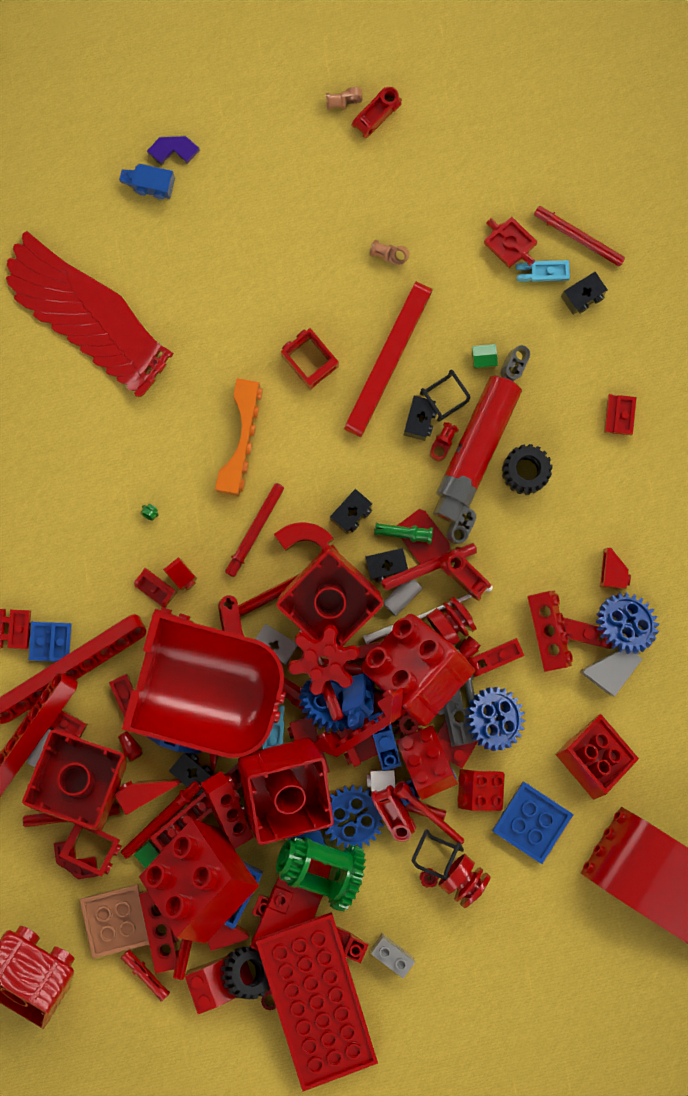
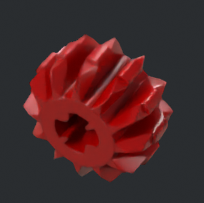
(403, 719)

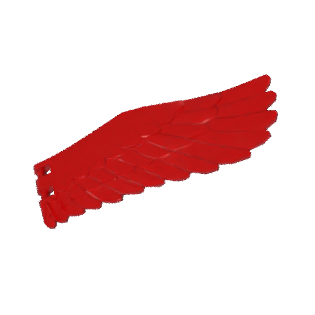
(86, 313)

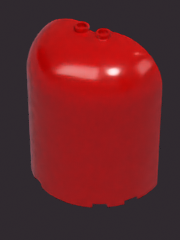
(205, 689)

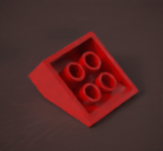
(597, 757)

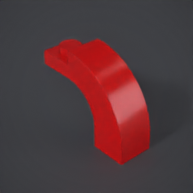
(303, 531)

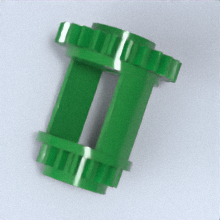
(343, 878)

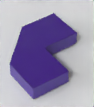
(166, 146)

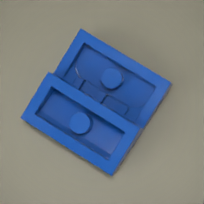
(49, 641)

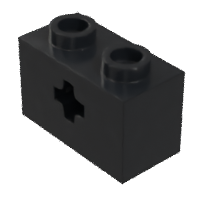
(592, 286)
(413, 427)
(353, 501)
(376, 561)
(182, 772)

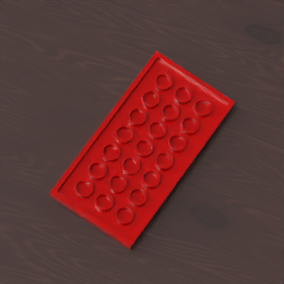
(316, 1001)

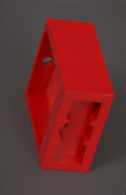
(323, 371)
(71, 840)

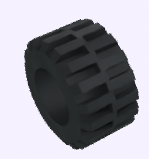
(534, 455)
(232, 974)

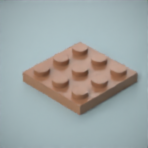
(114, 921)

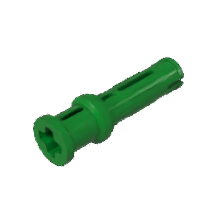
(414, 533)

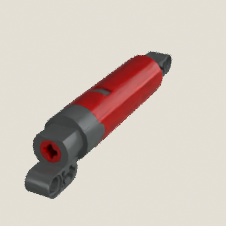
(479, 445)

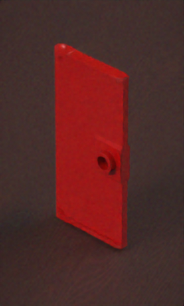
(290, 905)

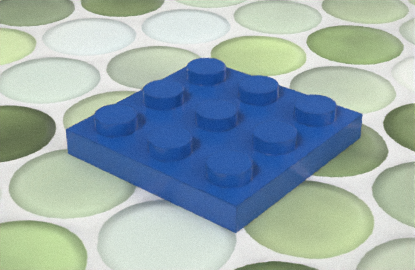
(532, 822)

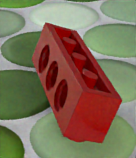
(541, 624)
(227, 809)
(161, 960)

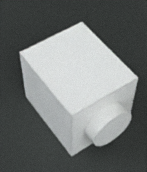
(380, 779)

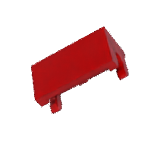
(155, 588)

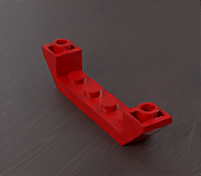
(391, 707)
(352, 945)

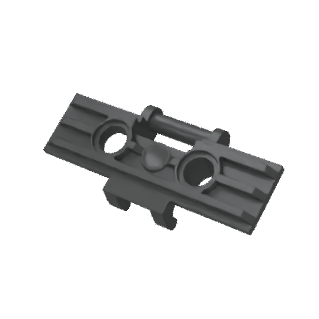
(459, 731)

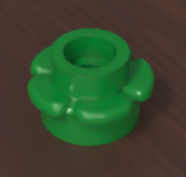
(149, 512)

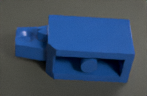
(149, 181)
(358, 700)

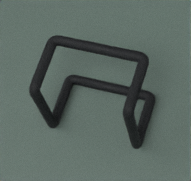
(424, 392)
(458, 847)

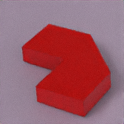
(77, 871)

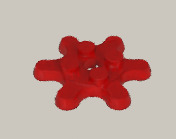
(326, 647)

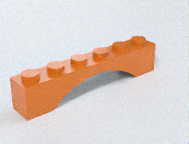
(231, 475)

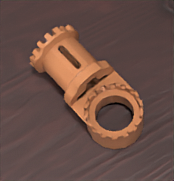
(351, 95)
(388, 253)

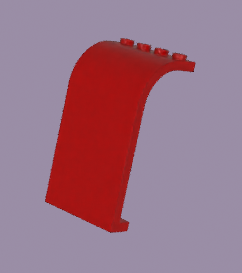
(643, 871)

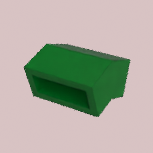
(484, 356)

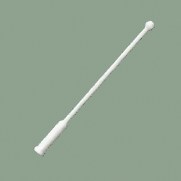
(385, 631)

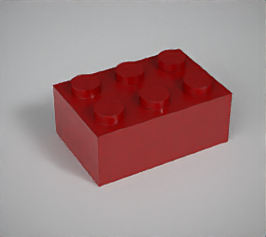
(426, 762)

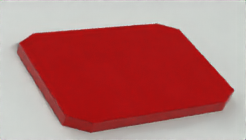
(422, 550)

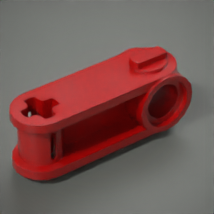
(377, 111)
(464, 574)
(230, 617)
(394, 814)

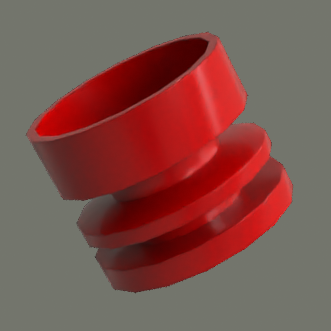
(452, 621)
(468, 884)

